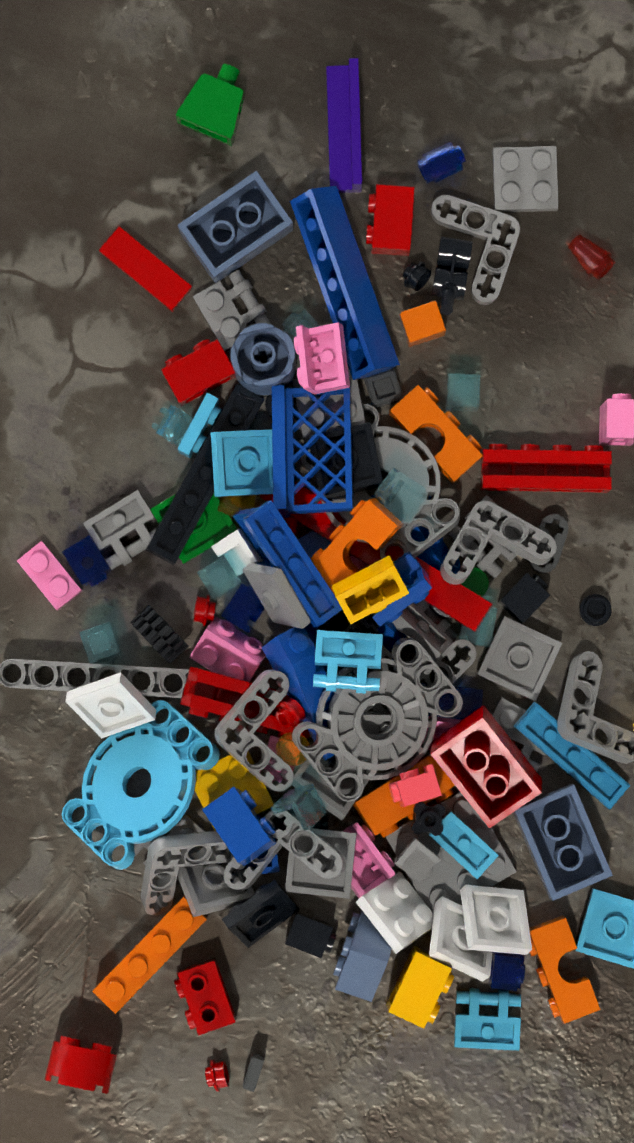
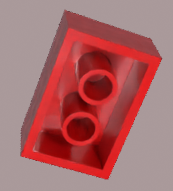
(486, 766)

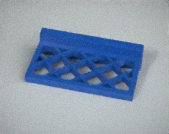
(285, 457)
(282, 550)

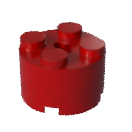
(80, 1065)

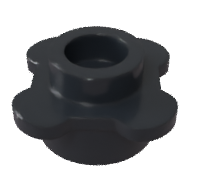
(423, 810)

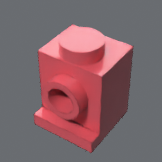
(415, 786)

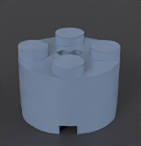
(267, 341)

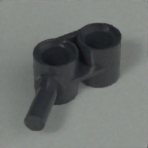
(451, 272)

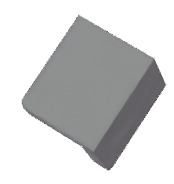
(416, 860)

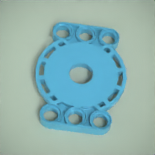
(165, 802)

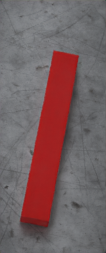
(451, 599)

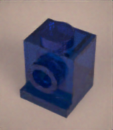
(81, 550)
(243, 608)
(507, 971)

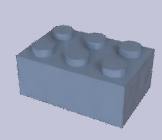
(235, 227)
(562, 842)

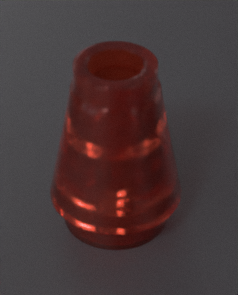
(591, 257)

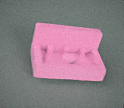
(322, 358)
(228, 651)
(369, 864)

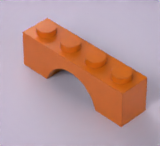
(148, 956)

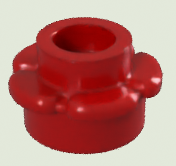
(204, 610)
(290, 713)
(217, 1075)

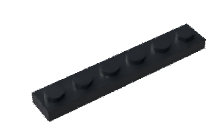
(199, 482)

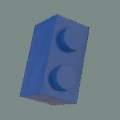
(240, 825)

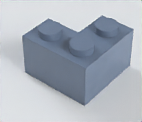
(364, 959)

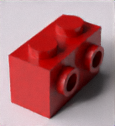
(206, 997)

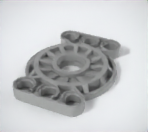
(406, 460)
(408, 726)

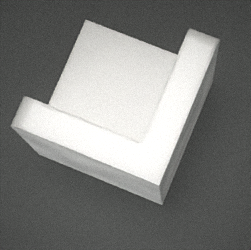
(237, 551)

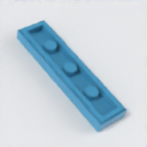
(575, 760)

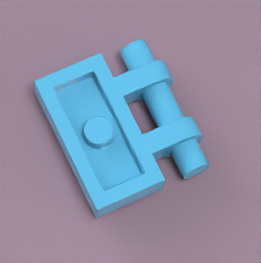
(348, 650)
(487, 1031)

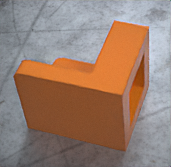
(423, 323)

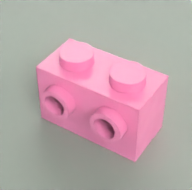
(617, 421)

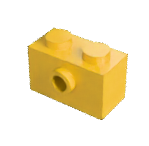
(370, 590)

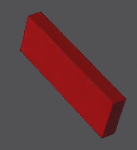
(145, 269)

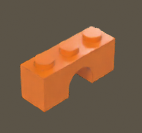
(419, 411)
(369, 523)
(569, 997)

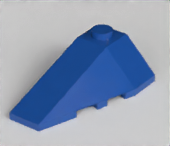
(295, 657)

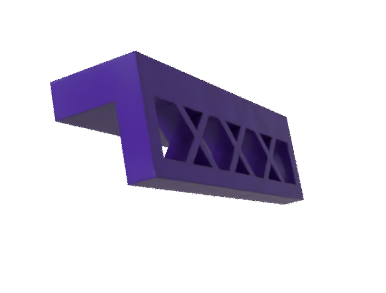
(344, 127)

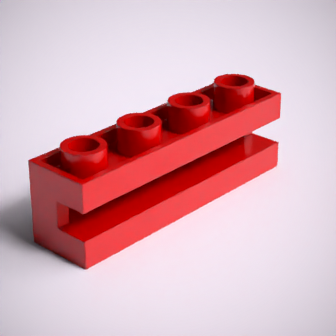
(546, 469)
(219, 693)

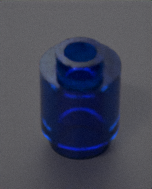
(441, 162)

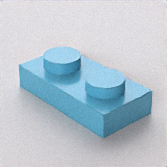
(206, 414)
(464, 845)

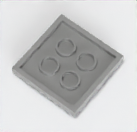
(448, 875)

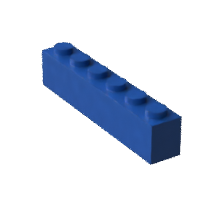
(344, 281)

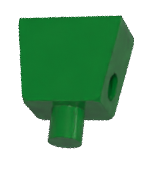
(214, 105)

